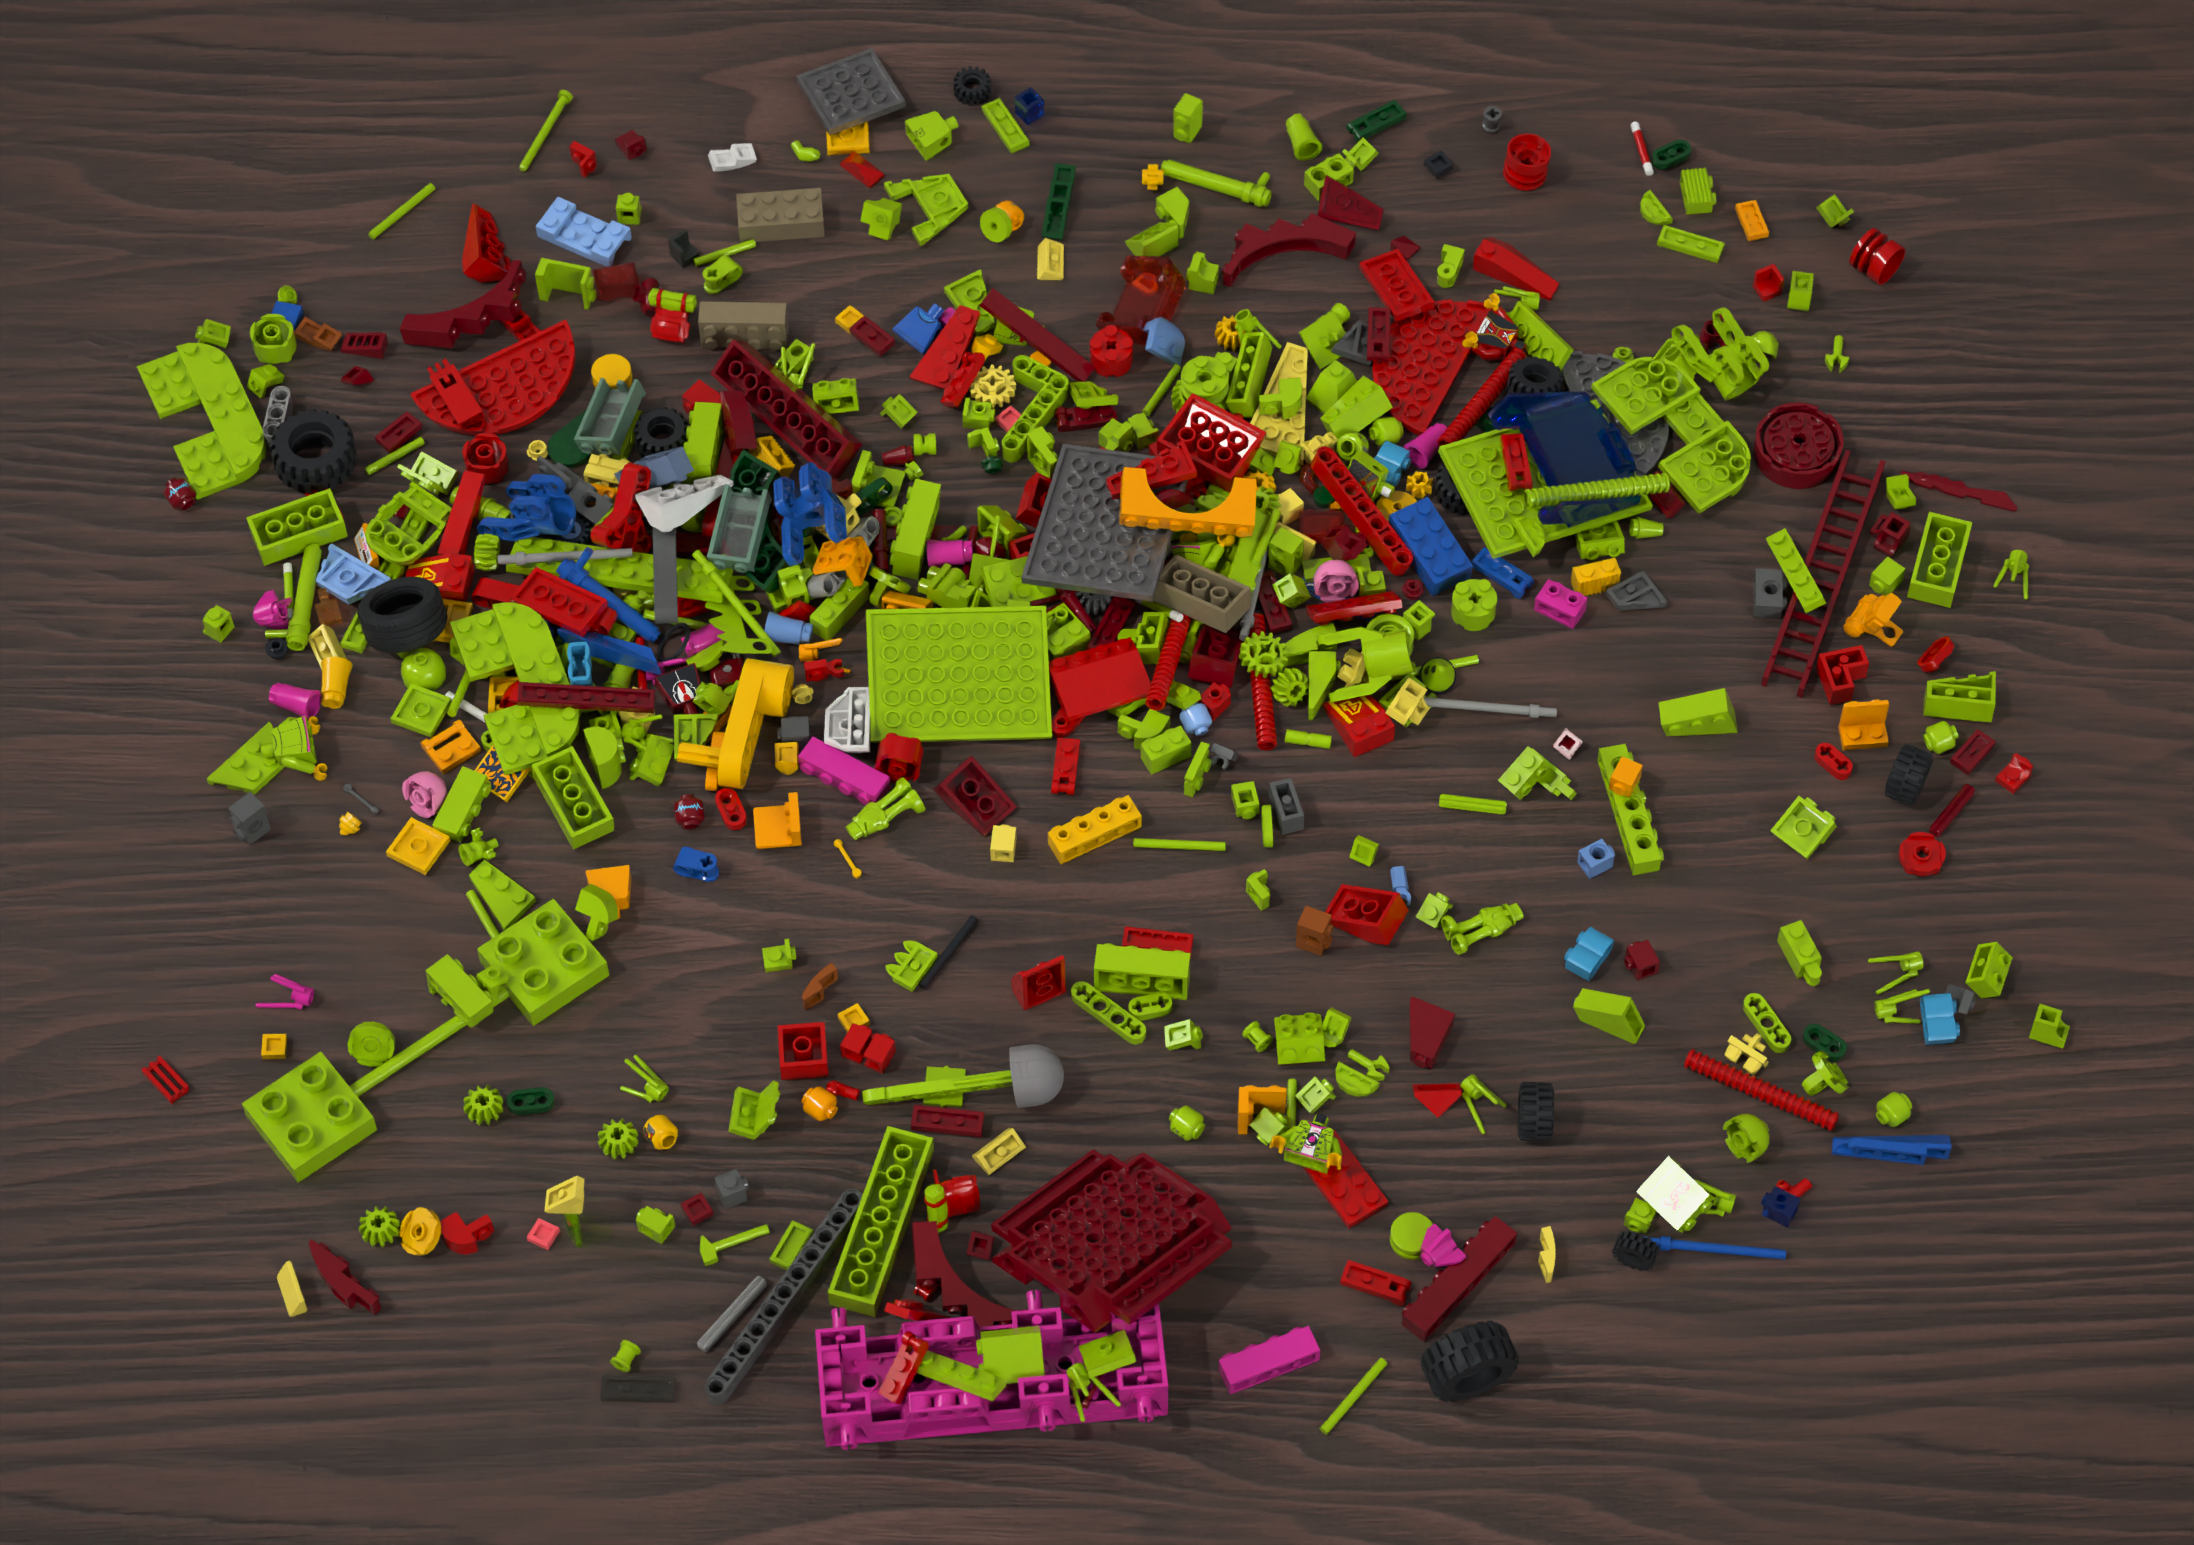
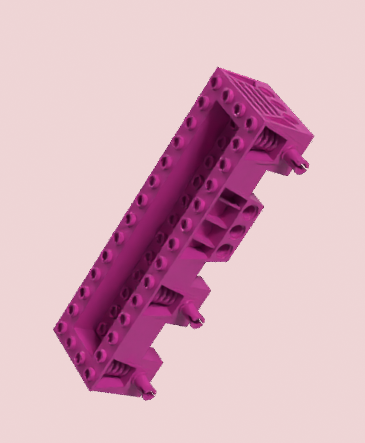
(935, 1409)

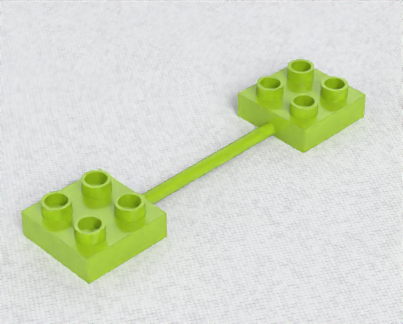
(316, 1115)

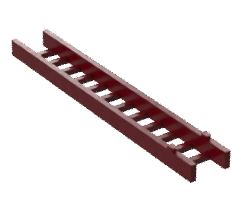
(1842, 571)

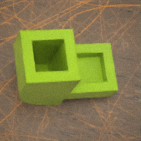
(1285, 402)
(1151, 726)
(600, 907)

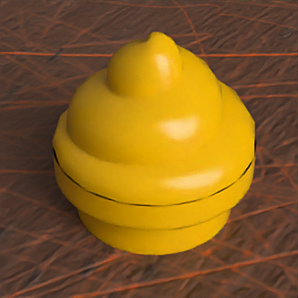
(349, 824)

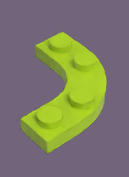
(1179, 695)

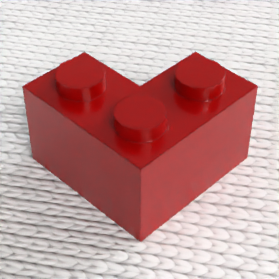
(1839, 669)

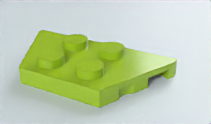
(247, 767)

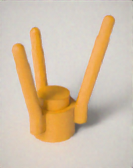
(809, 652)

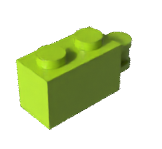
(1800, 952)

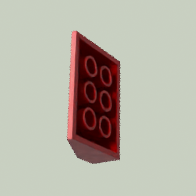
(1216, 440)
(1099, 678)

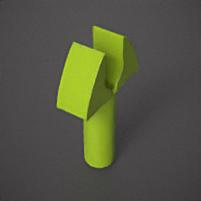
(1837, 355)
(1371, 1065)

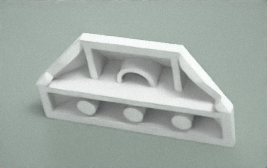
(849, 721)

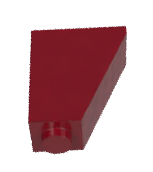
(1427, 1031)

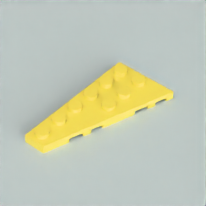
(1290, 365)

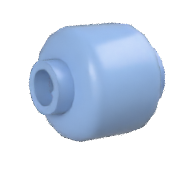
(1196, 719)

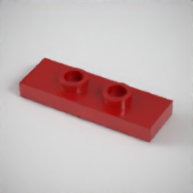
(1159, 939)

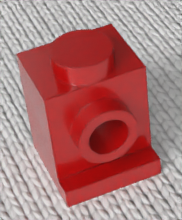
(1216, 699)

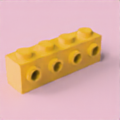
(1094, 829)

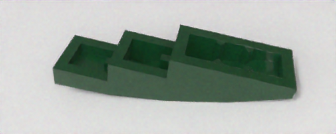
(1058, 201)

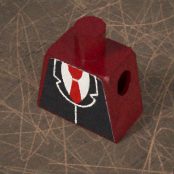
(679, 689)

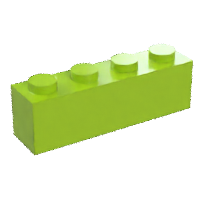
(1249, 374)

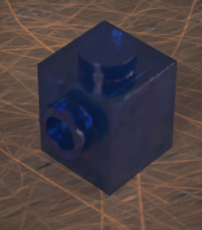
(1029, 106)
(1780, 1206)

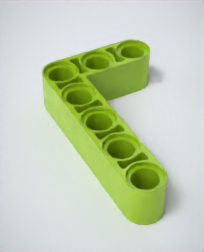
(1052, 393)

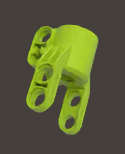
(1730, 366)
(1383, 655)

